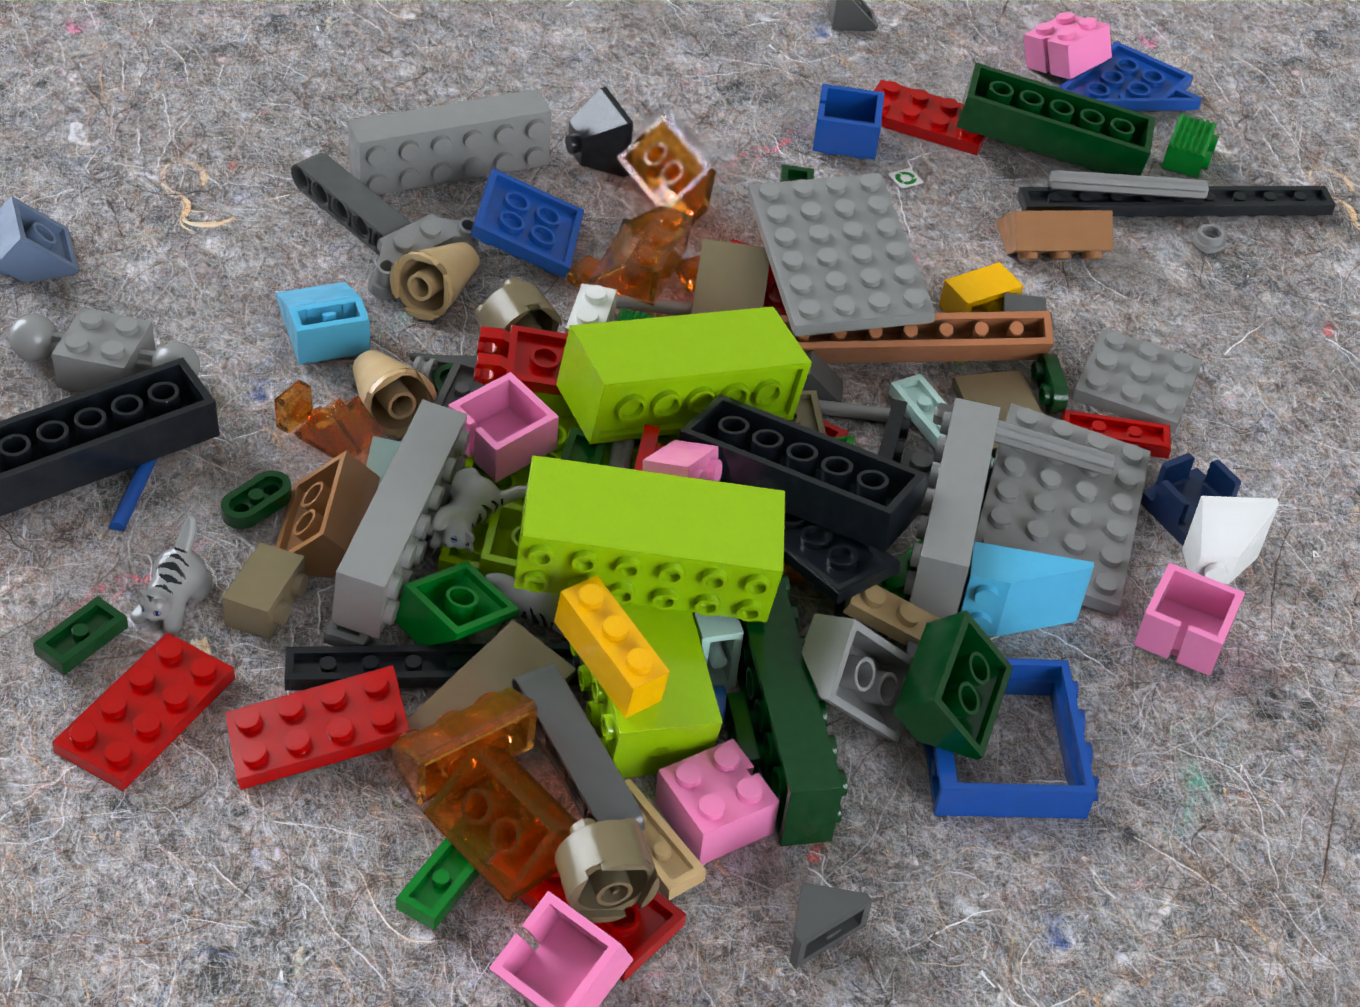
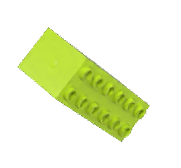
(675, 366)
(652, 538)
(679, 724)

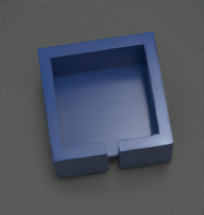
(848, 121)

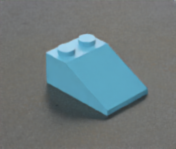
(1022, 589)

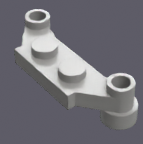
(419, 235)

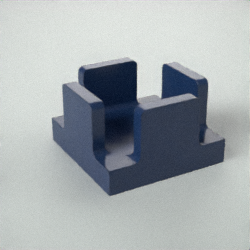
(1179, 489)

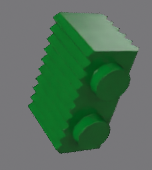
(1190, 146)

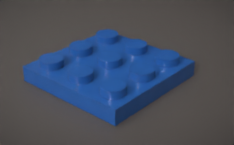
(527, 223)

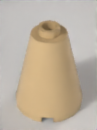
(433, 278)
(390, 390)

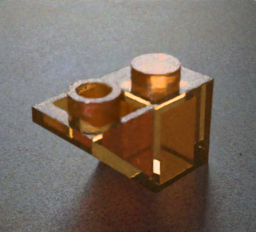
(339, 427)

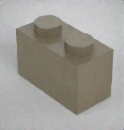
(265, 591)

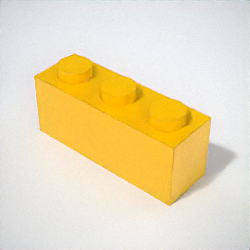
(611, 646)

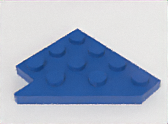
(1136, 82)

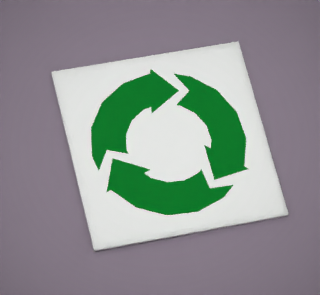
(905, 178)

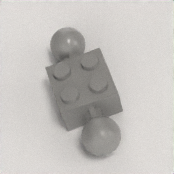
(95, 348)

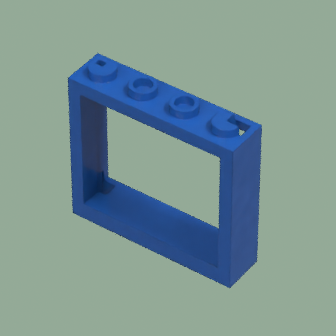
(1026, 800)

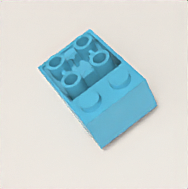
(325, 322)

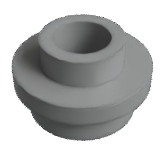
(1209, 238)

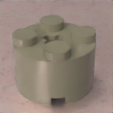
(518, 305)
(606, 868)

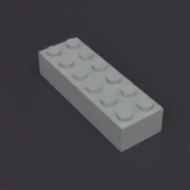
(450, 142)
(952, 508)
(399, 520)

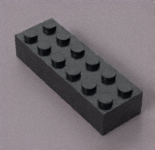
(102, 433)
(821, 476)

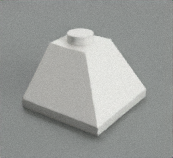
(1227, 535)

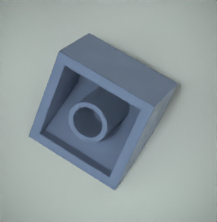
(33, 244)

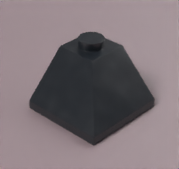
(600, 134)

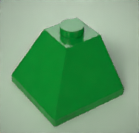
(451, 605)

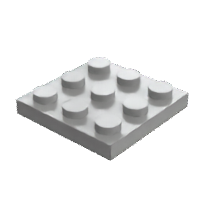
(1137, 379)

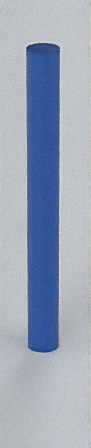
(131, 496)

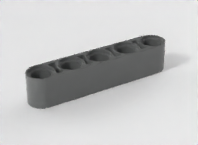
(347, 199)
(576, 749)

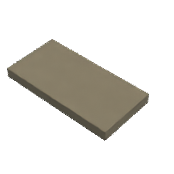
(491, 669)

